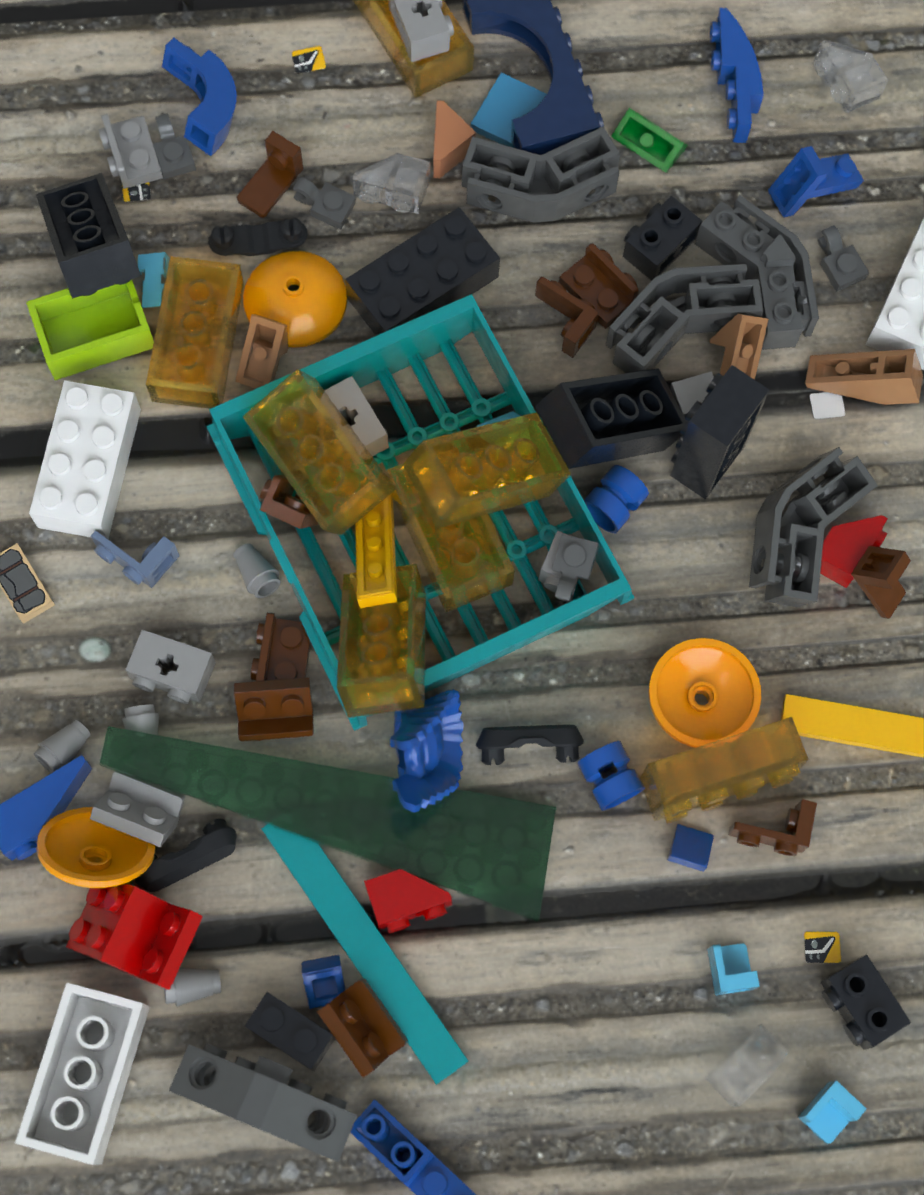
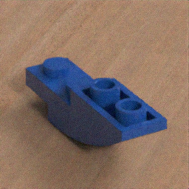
(737, 69)
(405, 1154)

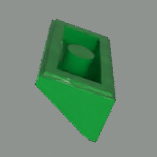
(648, 140)

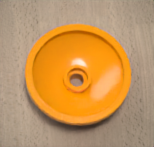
(310, 311)
(706, 669)
(91, 852)

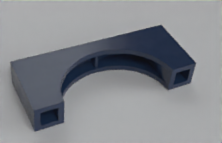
(567, 107)

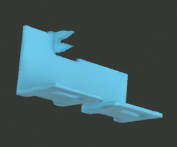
(152, 267)

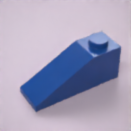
(32, 808)

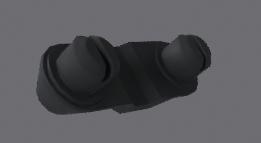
(257, 239)
(564, 737)
(202, 852)

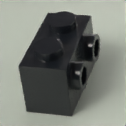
(661, 237)
(864, 1003)

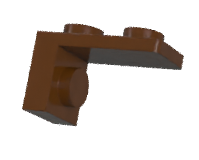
(273, 177)
(580, 311)
(879, 576)
(798, 822)

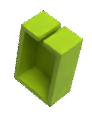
(89, 329)

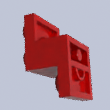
(134, 933)

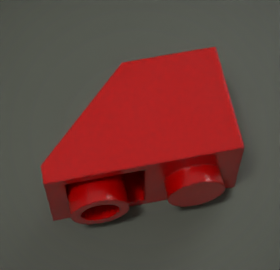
(846, 546)
(402, 897)

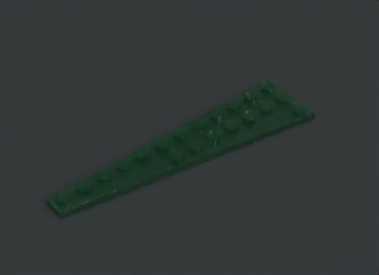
(465, 842)

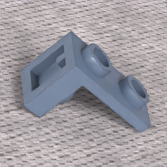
(154, 564)

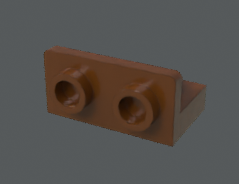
(601, 284)
(282, 505)
(283, 650)
(274, 709)
(362, 1027)

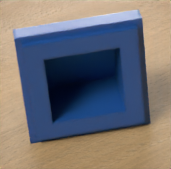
(691, 848)
(322, 980)

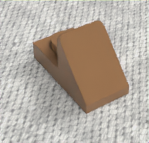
(742, 342)
(261, 352)

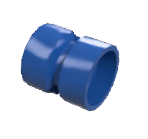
(619, 494)
(616, 787)

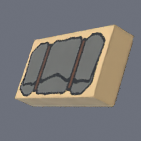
(22, 585)

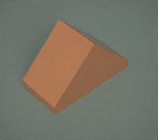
(451, 139)

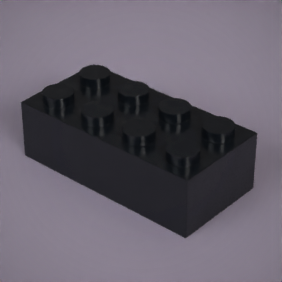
(87, 236)
(423, 273)
(611, 417)
(717, 430)

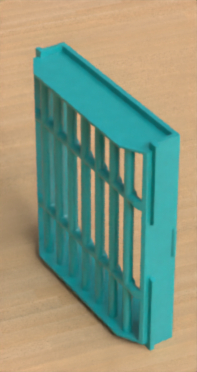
(376, 361)

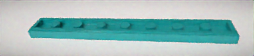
(369, 953)

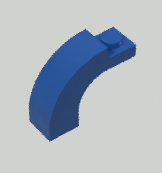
(213, 83)

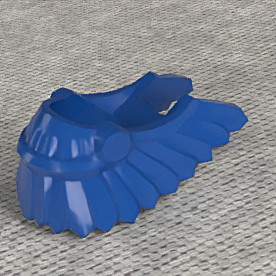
(428, 750)

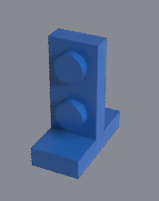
(811, 178)

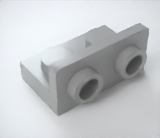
(132, 151)
(139, 809)

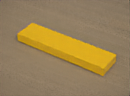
(376, 556)
(855, 725)

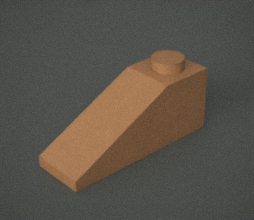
(868, 376)

